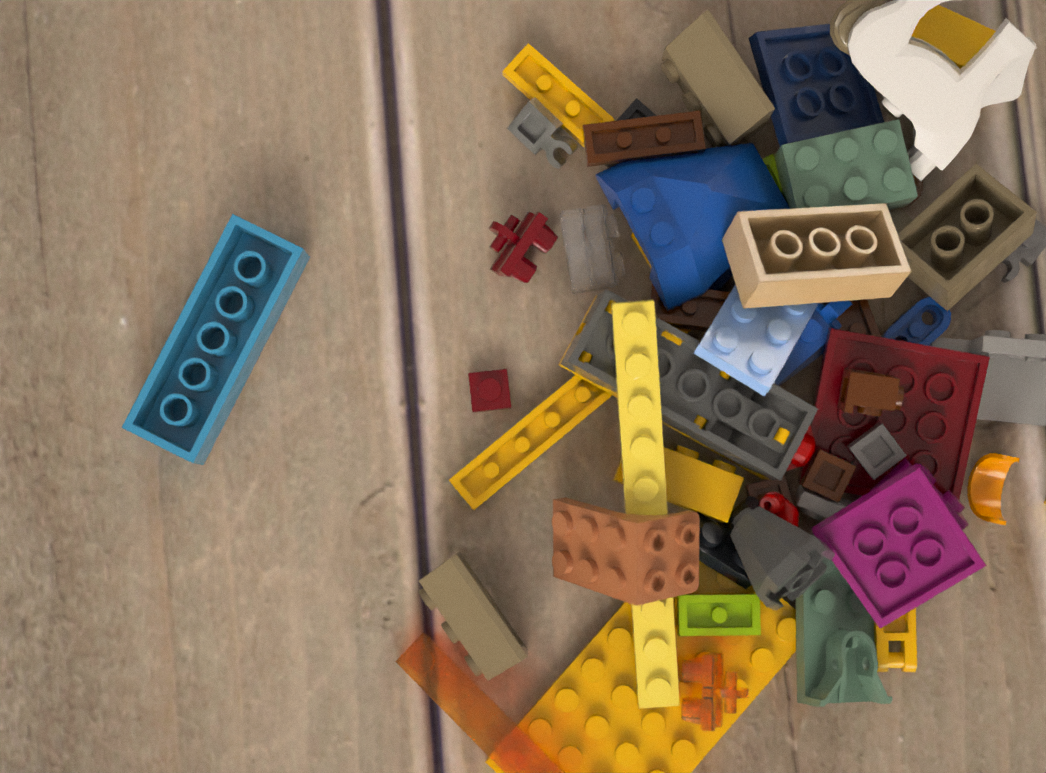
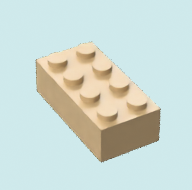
(815, 255)

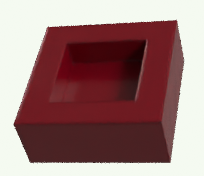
(489, 390)

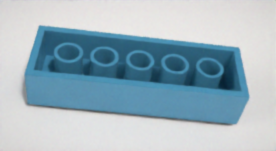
(216, 340)

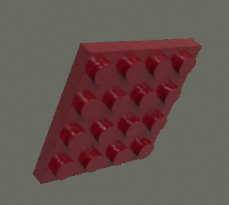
(936, 412)

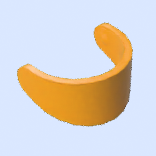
(986, 486)

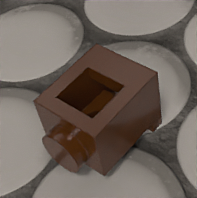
(869, 392)

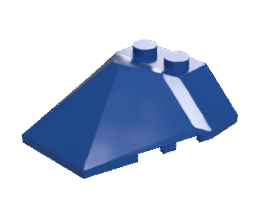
(684, 208)

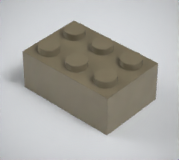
(965, 236)

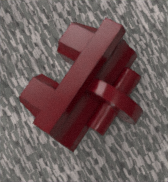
(530, 232)

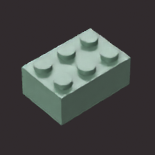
(848, 169)

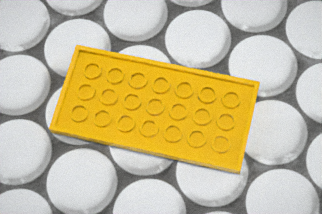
(592, 710)

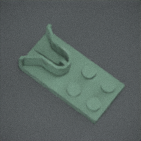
(835, 645)

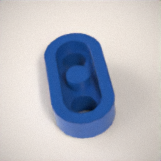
(912, 328)

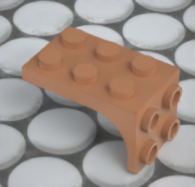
(624, 553)

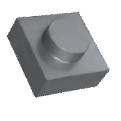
(876, 450)

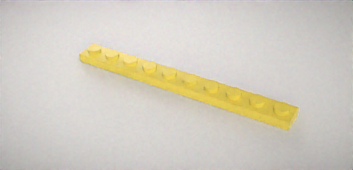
(644, 487)

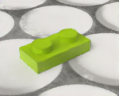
(718, 615)

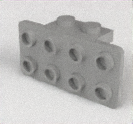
(1014, 377)

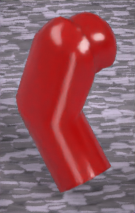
(780, 506)

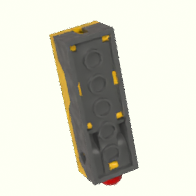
(699, 399)

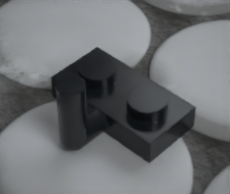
(718, 548)

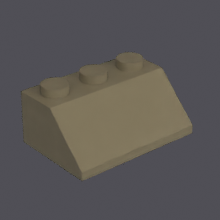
(716, 83)
(472, 618)

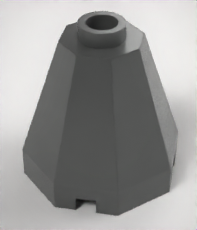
(777, 555)

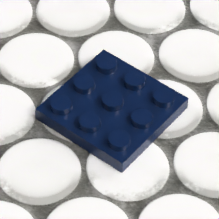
(811, 84)

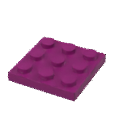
(899, 546)

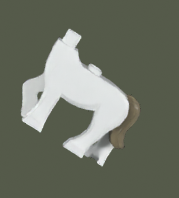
(923, 79)

